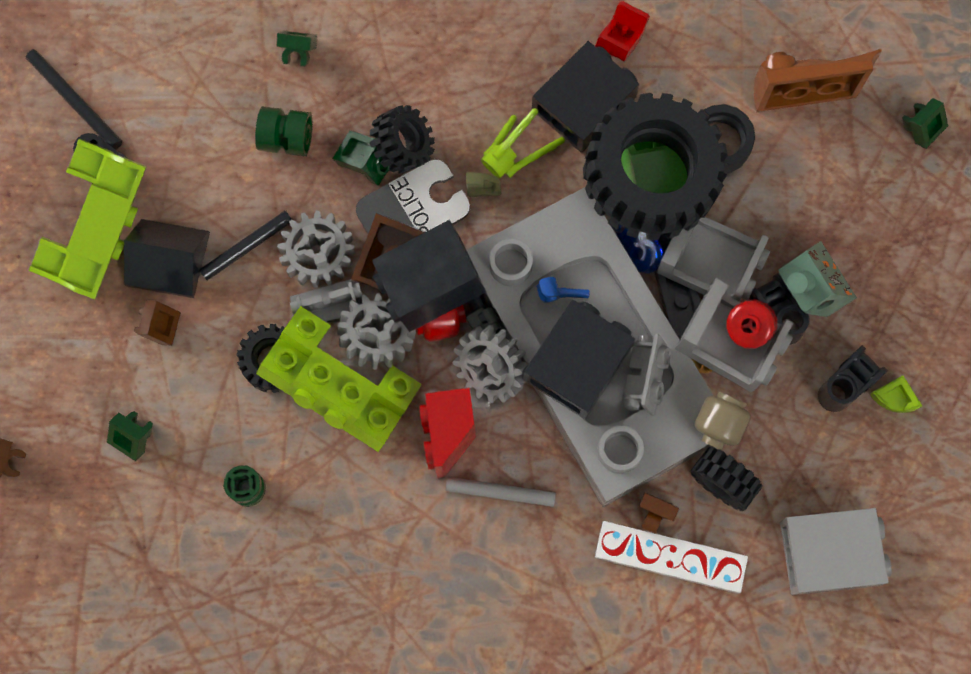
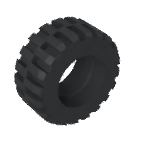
(665, 123)

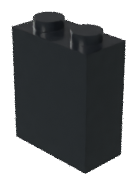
(582, 93)
(427, 277)
(579, 358)

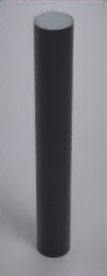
(245, 245)

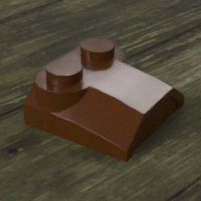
(382, 237)

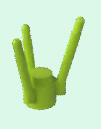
(499, 156)

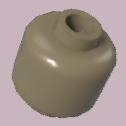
(722, 420)

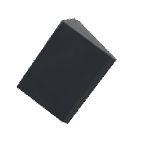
(164, 257)

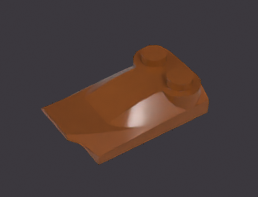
(793, 83)

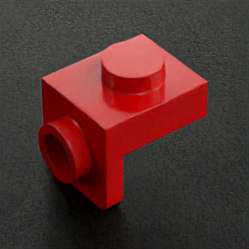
(623, 31)

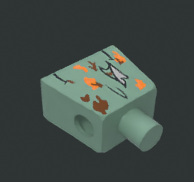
(815, 280)

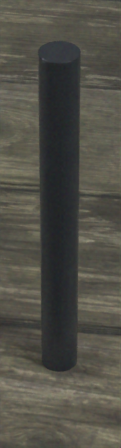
(73, 99)

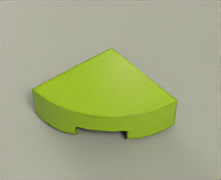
(897, 396)

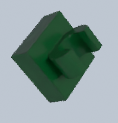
(298, 43)
(927, 123)
(128, 436)

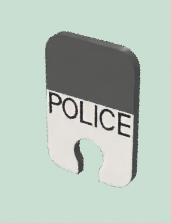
(410, 200)

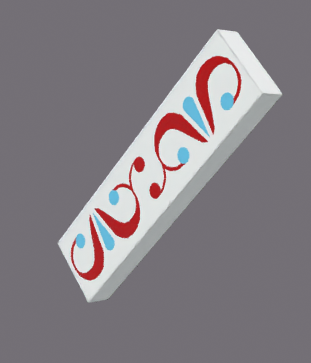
(671, 557)

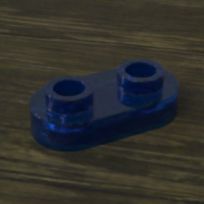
(651, 250)

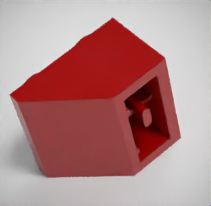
(450, 425)

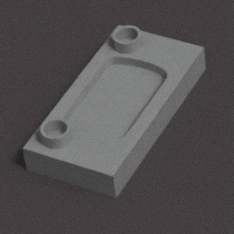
(580, 249)

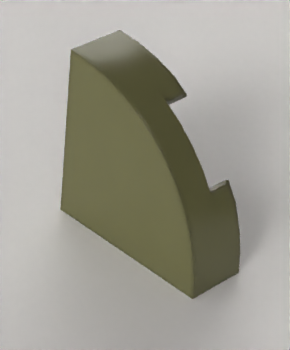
(482, 185)

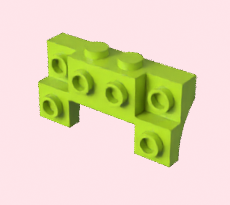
(99, 225)
(333, 388)

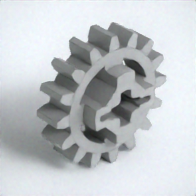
(330, 244)
(374, 334)
(490, 363)

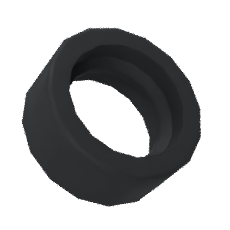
(742, 124)

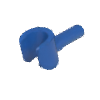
(549, 291)

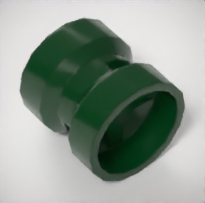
(250, 490)

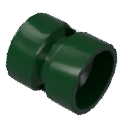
(284, 131)

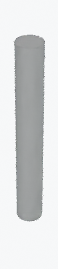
(500, 491)

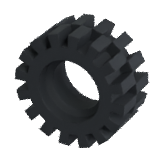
(389, 143)
(250, 351)
(726, 478)

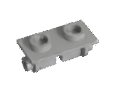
(329, 300)
(651, 359)

